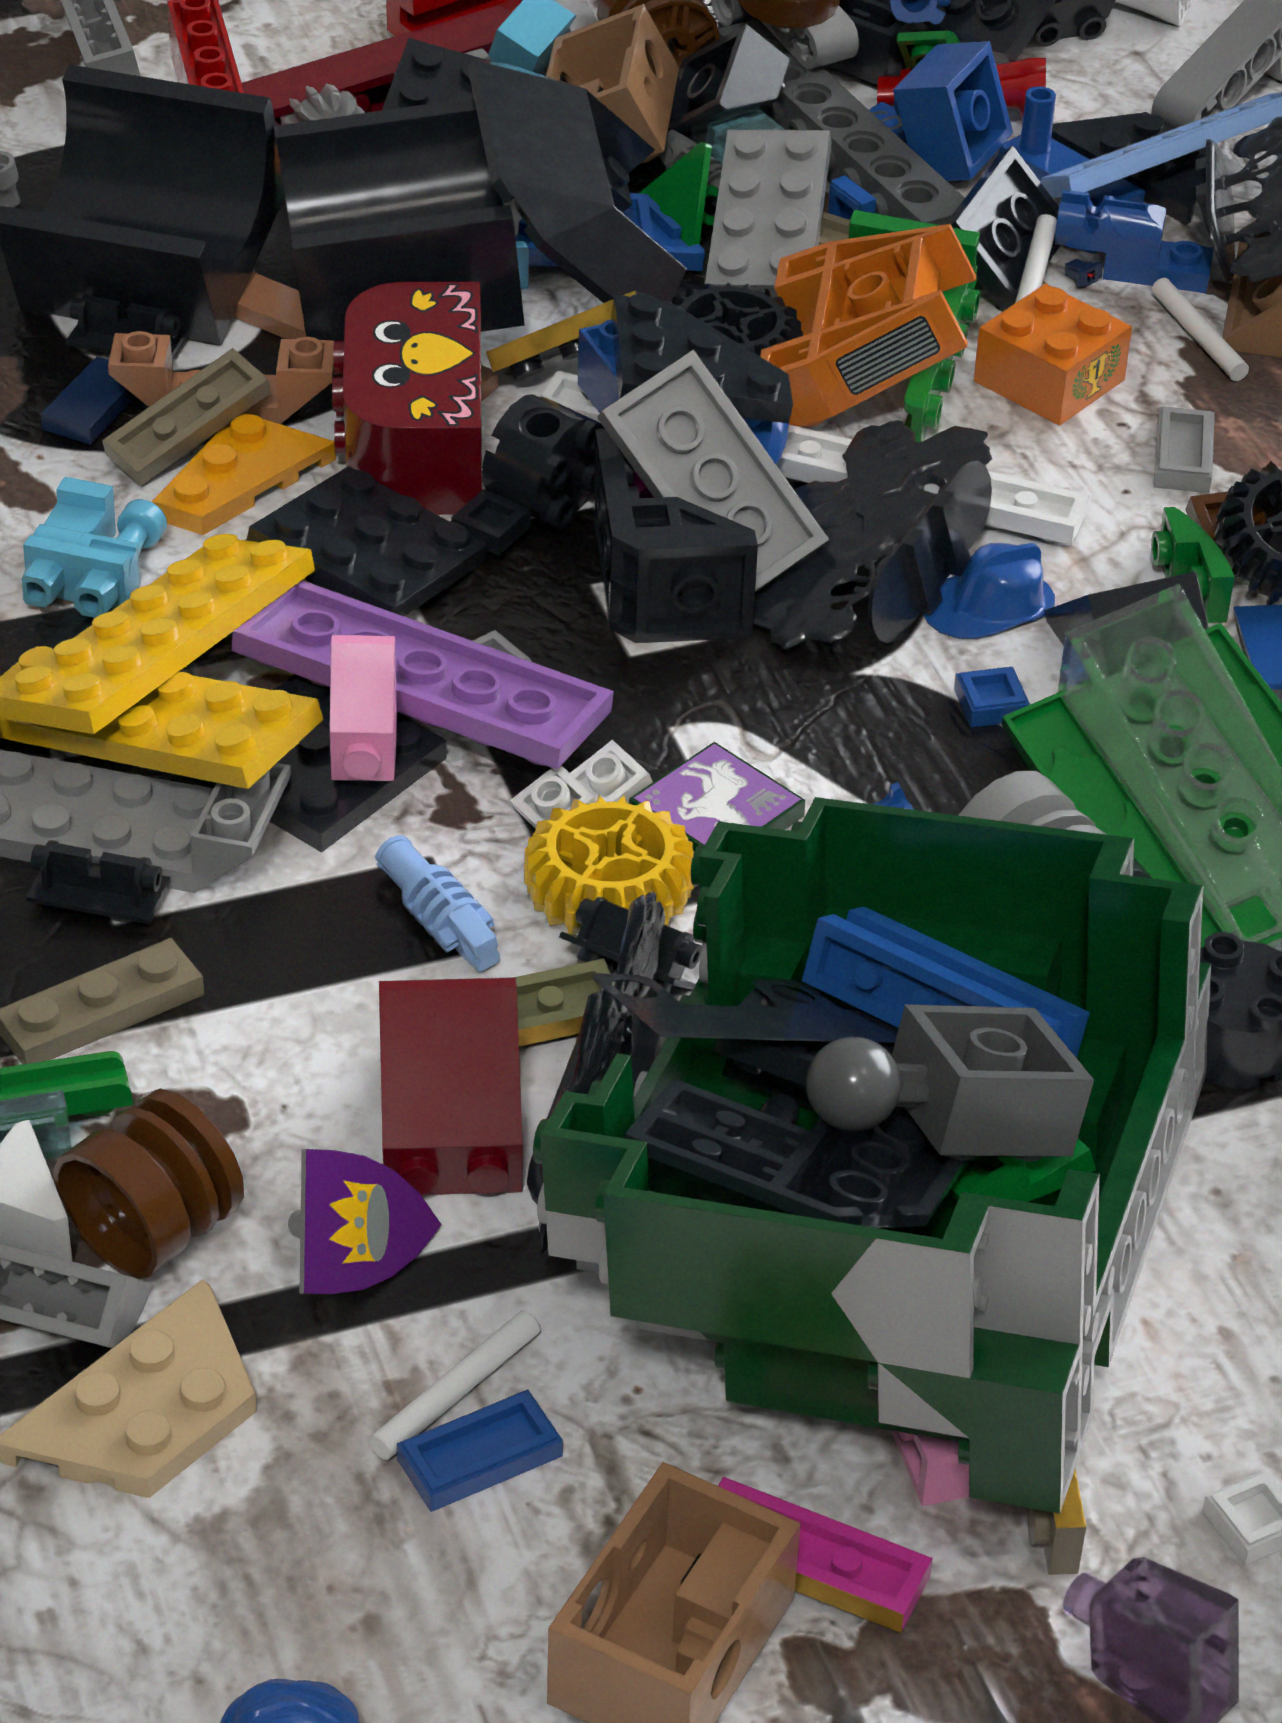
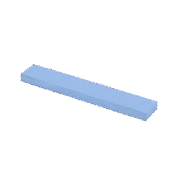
(1165, 146)

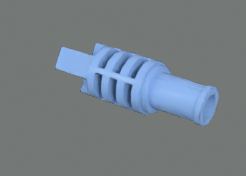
(440, 903)

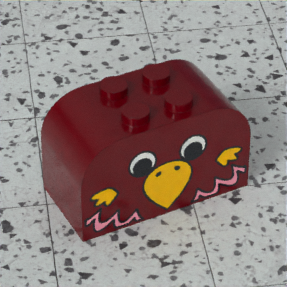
(413, 390)

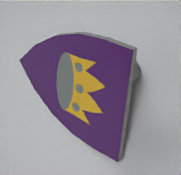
(355, 1222)

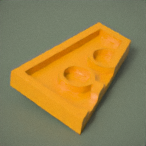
(235, 468)

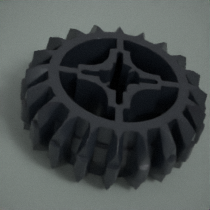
(743, 315)
(1252, 548)

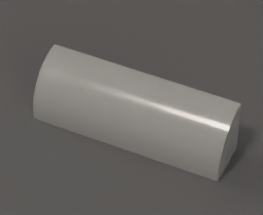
(101, 35)
(69, 1297)

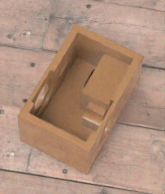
(625, 69)
(680, 1608)

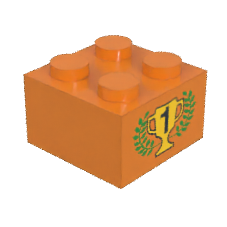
(1052, 353)

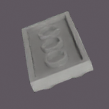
(767, 204)
(697, 447)

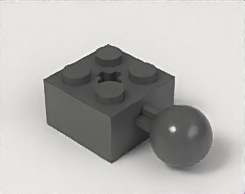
(967, 1078)

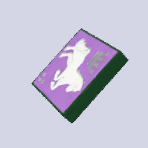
(720, 788)

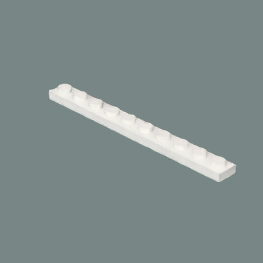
(812, 455)

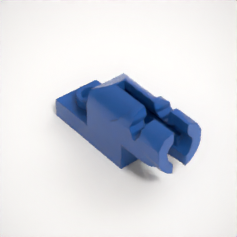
(1132, 242)

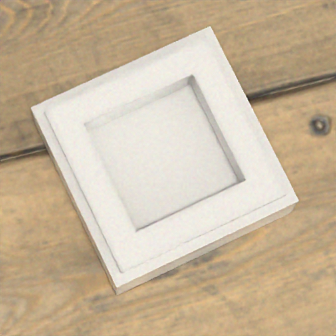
(1248, 1516)

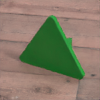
(683, 192)

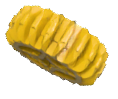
(607, 853)

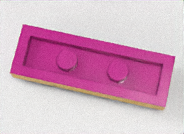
(849, 1565)

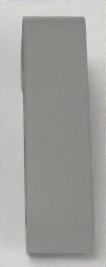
(810, 46)
(1225, 65)

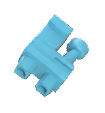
(76, 551)

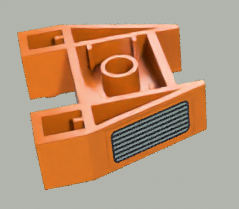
(867, 316)

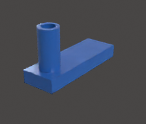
(1048, 156)

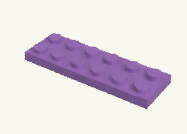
(438, 674)

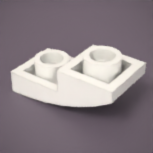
(605, 773)

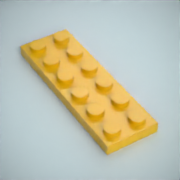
(154, 633)
(186, 728)

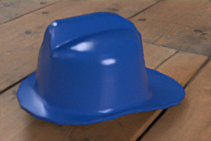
(995, 592)

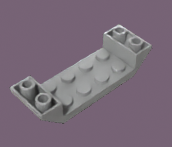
(179, 826)

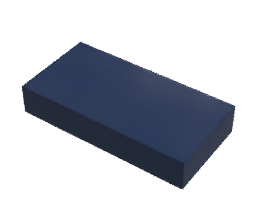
(87, 404)

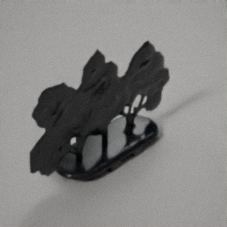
(1217, 206)
(877, 510)
(609, 1025)

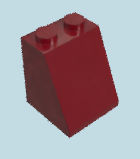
(451, 1084)

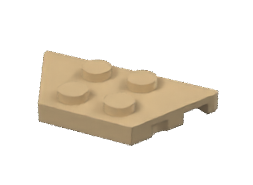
(144, 1403)

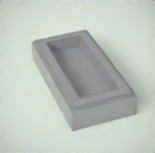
(1184, 449)

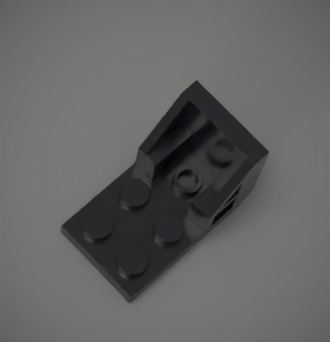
(668, 562)

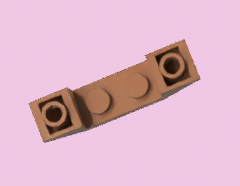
(145, 368)

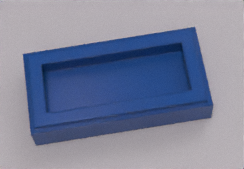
(479, 1450)

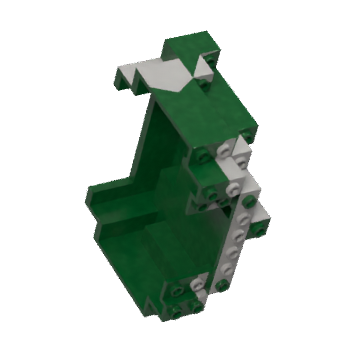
(998, 1303)

